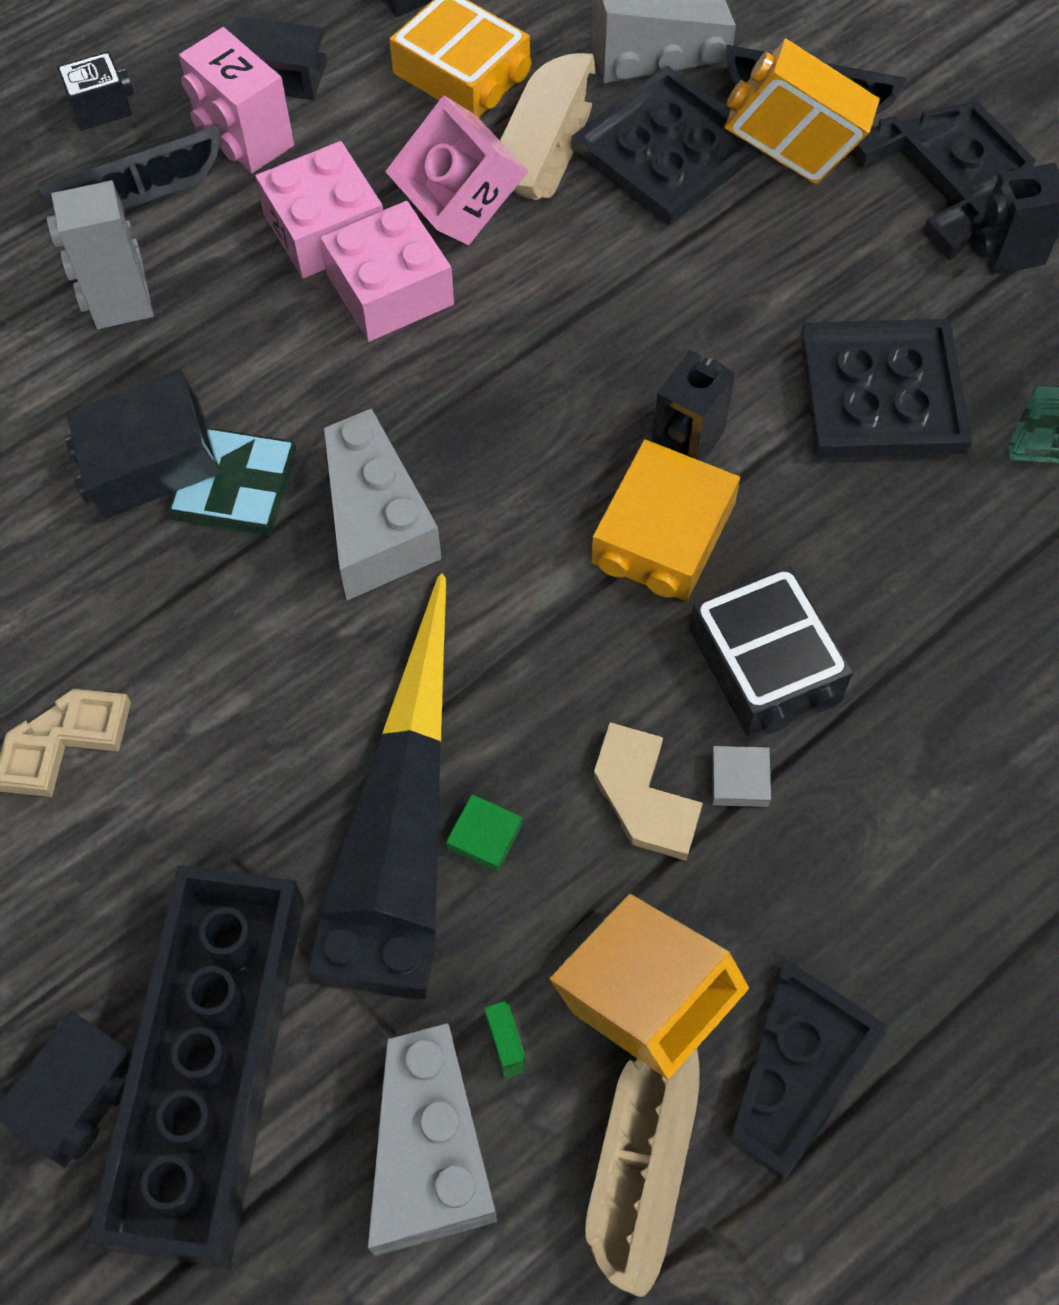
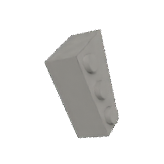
(648, 35)
(100, 254)
(376, 507)
(427, 1151)

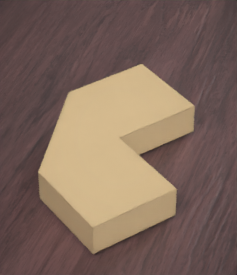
(79, 720)
(646, 815)

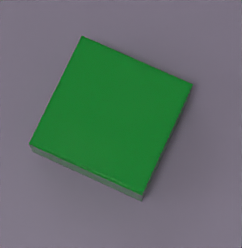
(484, 833)
(505, 1039)

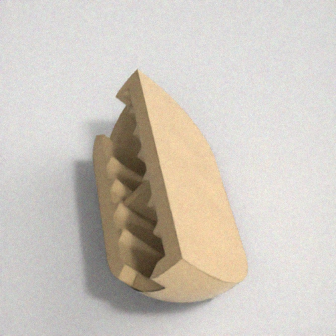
(546, 119)
(641, 1172)

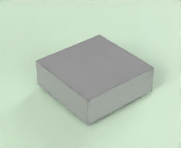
(741, 776)

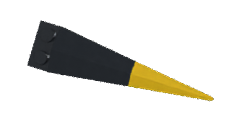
(383, 892)

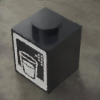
(96, 90)

